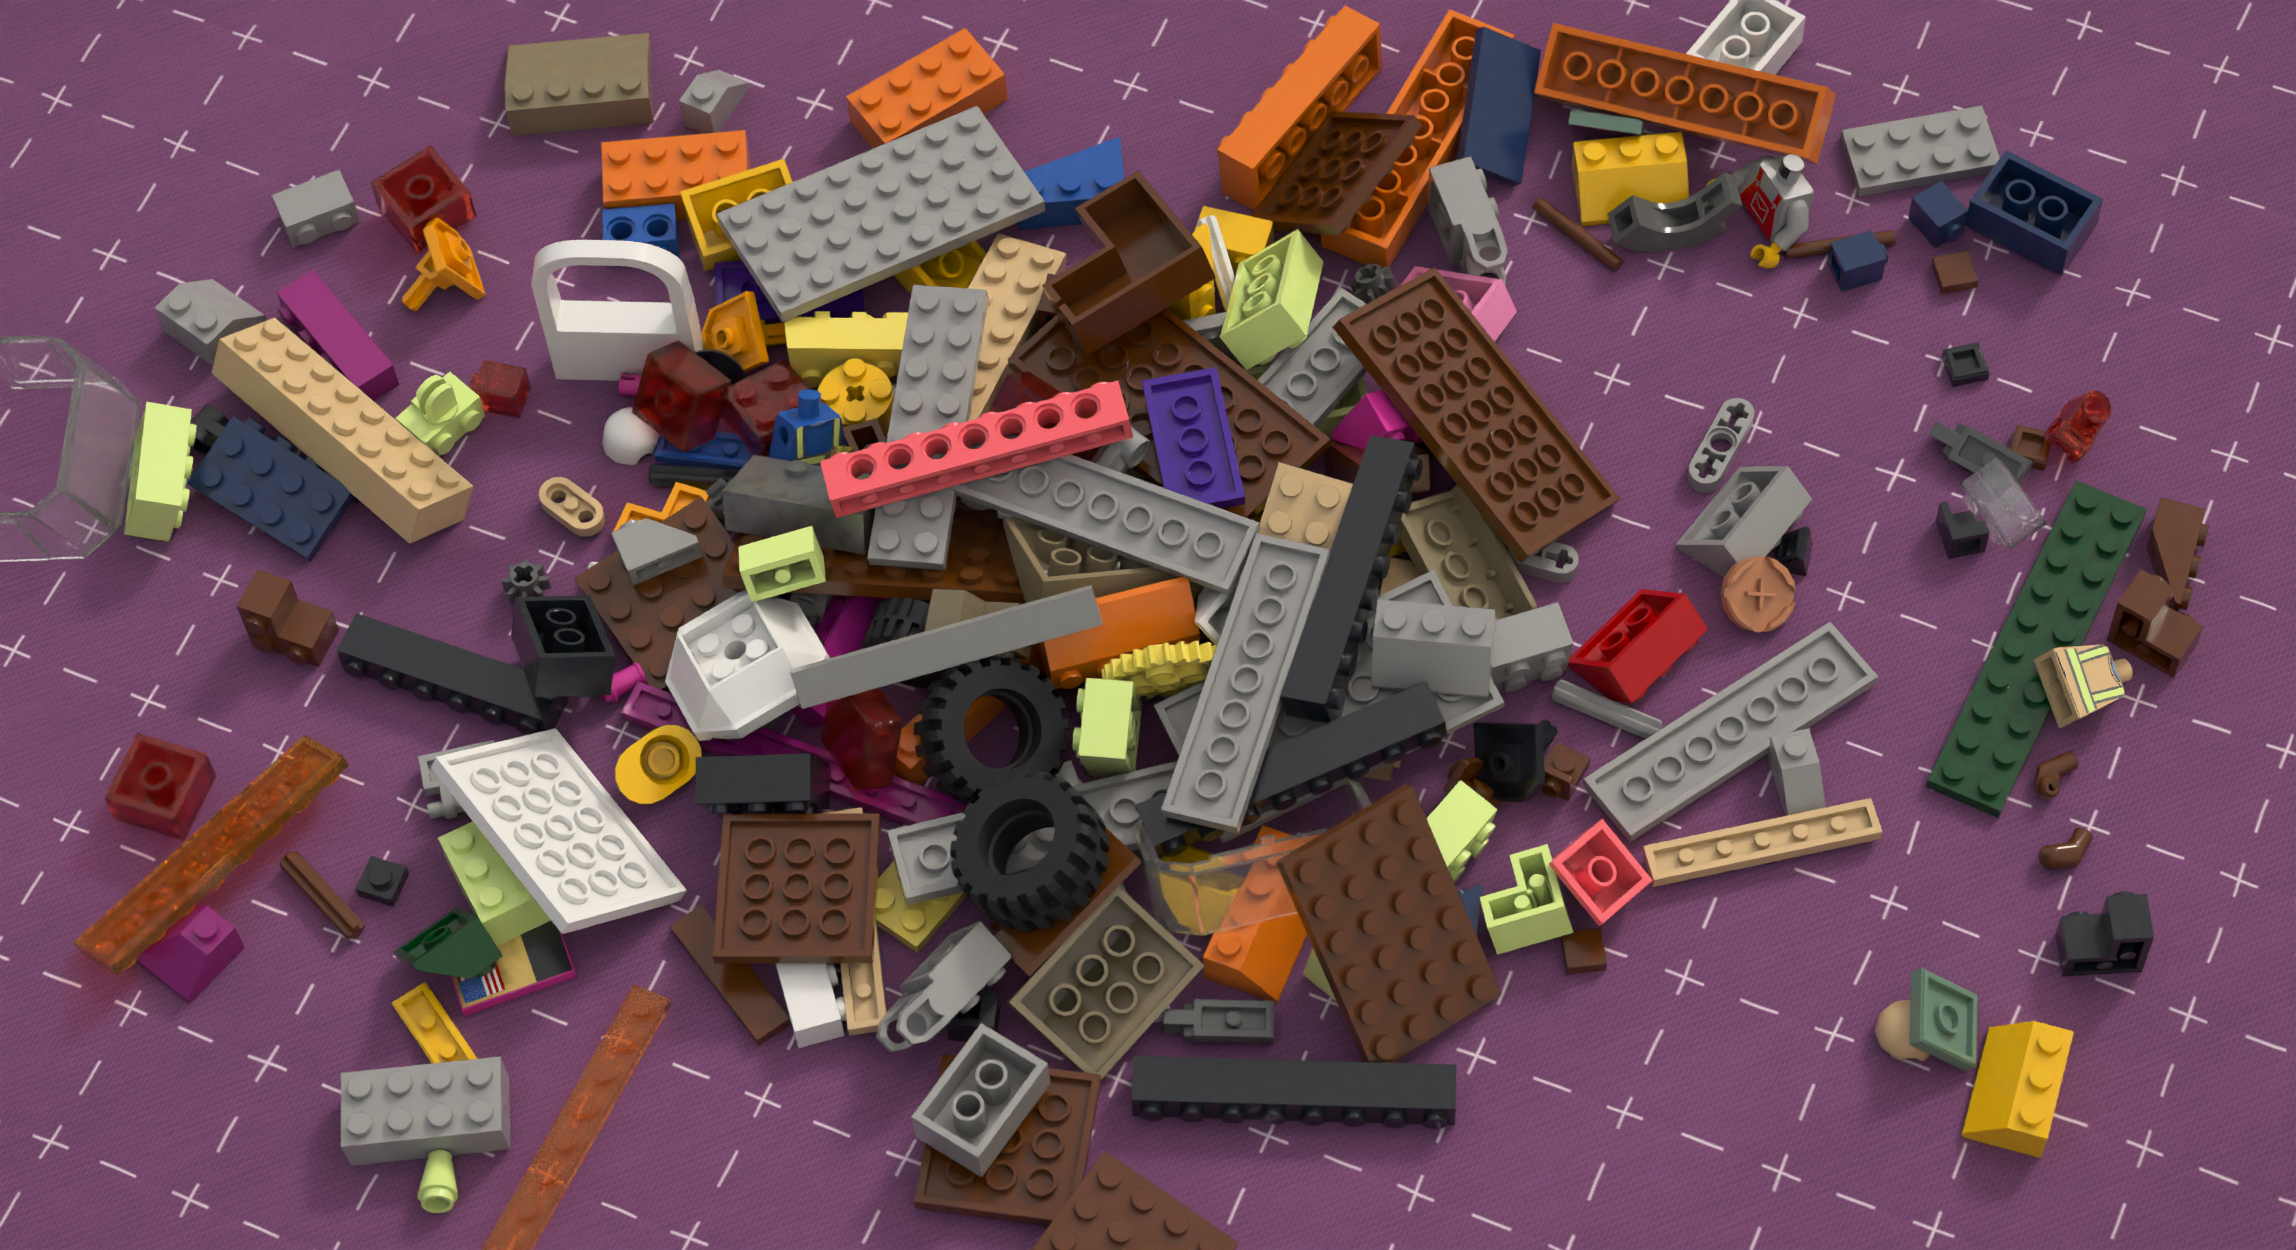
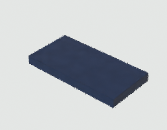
(1499, 105)

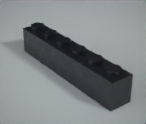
(446, 675)

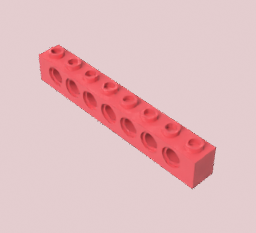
(994, 457)

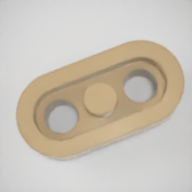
(575, 507)

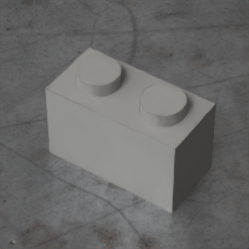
(316, 208)

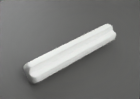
(1221, 262)

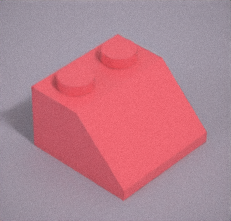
(1600, 871)

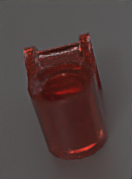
(2077, 428)

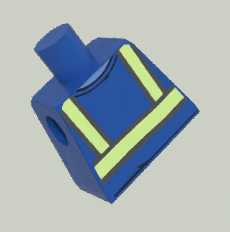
(807, 430)

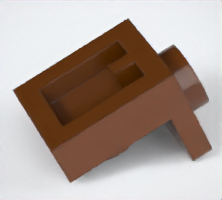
(1466, 771)
(1563, 771)

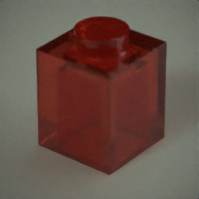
(501, 388)

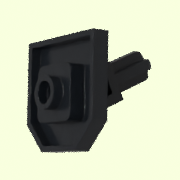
(1513, 757)

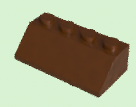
(1033, 947)

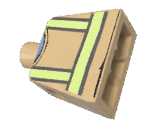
(2081, 680)

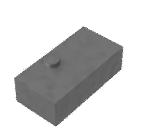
(785, 496)

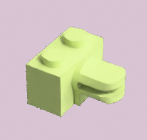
(442, 412)

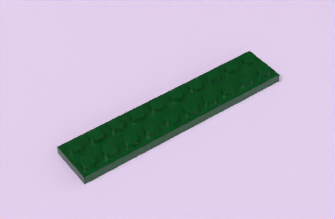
(2051, 612)

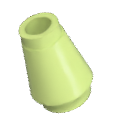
(438, 1183)

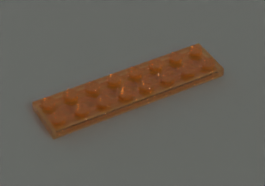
(211, 855)

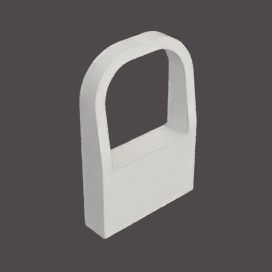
(609, 336)

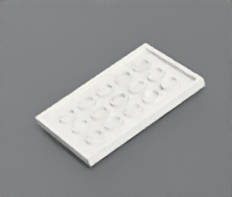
(558, 830)

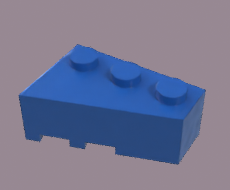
(1074, 181)

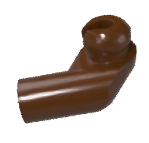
(2049, 774)
(2066, 854)

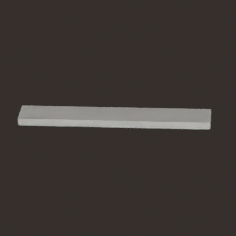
(946, 646)

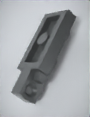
(1976, 450)
(1222, 1021)

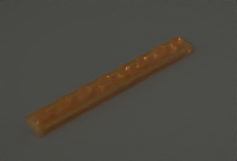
(579, 1121)

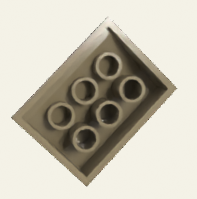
(579, 84)
(1057, 564)
(1105, 984)

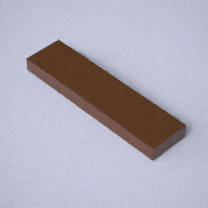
(733, 981)

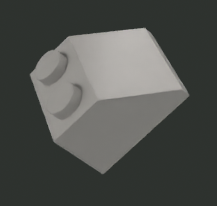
(202, 314)

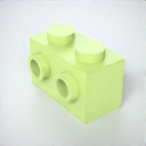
(781, 564)

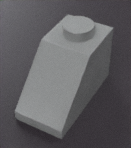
(711, 100)
(654, 548)
(1796, 772)

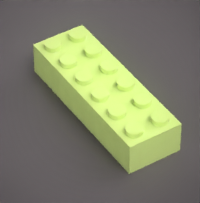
(1461, 831)

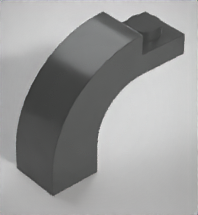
(1678, 224)

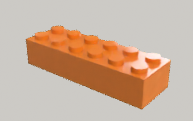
(1321, 80)

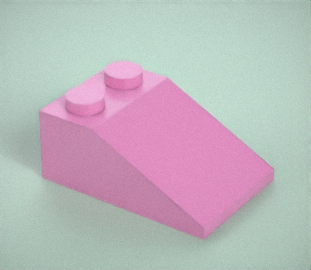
(1483, 297)

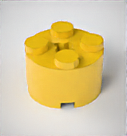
(858, 393)

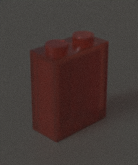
(863, 738)

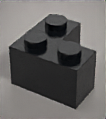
(2106, 941)

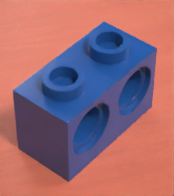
(643, 225)

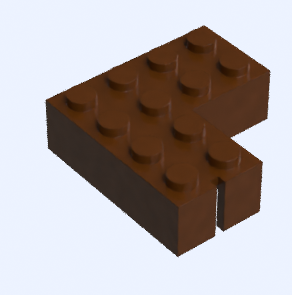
(1140, 266)

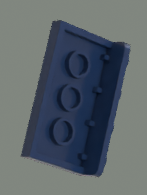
(272, 487)

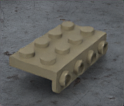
(1465, 553)

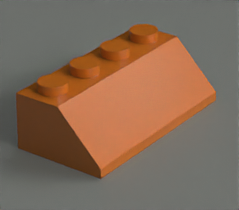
(1130, 622)
(1256, 955)

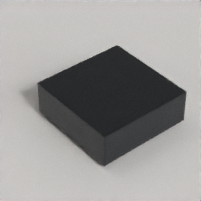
(1965, 364)

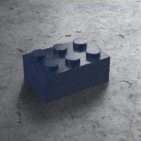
(2033, 212)

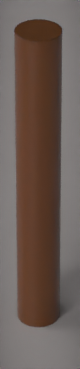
(1577, 234)
(1822, 246)

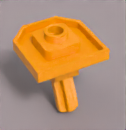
(445, 264)
(739, 332)

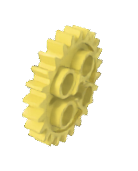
(1162, 667)

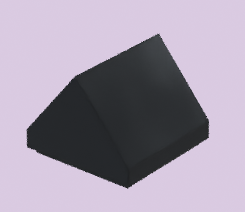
(1795, 551)

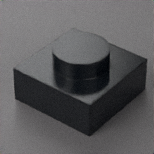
(382, 881)

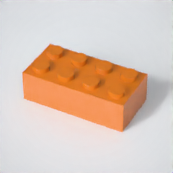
(927, 90)
(659, 168)

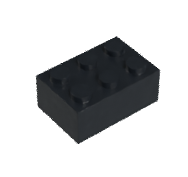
(562, 646)
(763, 784)

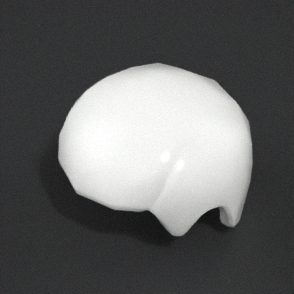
(628, 437)

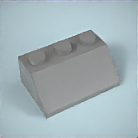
(1745, 517)
(1433, 644)

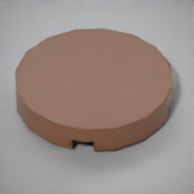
(1758, 594)

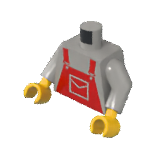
(1778, 202)

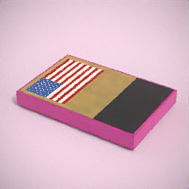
(527, 965)

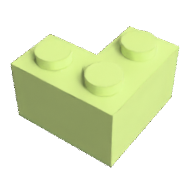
(1532, 909)

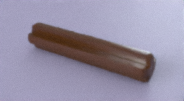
(322, 895)

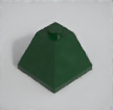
(452, 947)

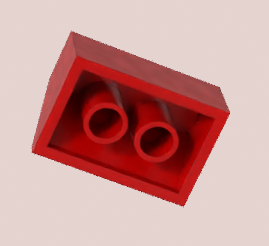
(1638, 644)

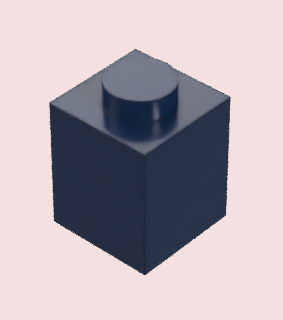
(1938, 214)
(1857, 260)

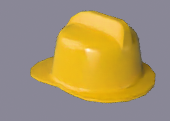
(657, 764)

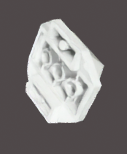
(737, 664)

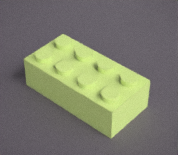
(1272, 300)

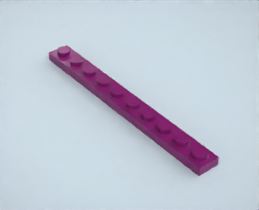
(901, 802)

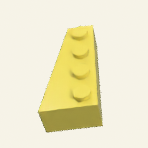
(824, 343)

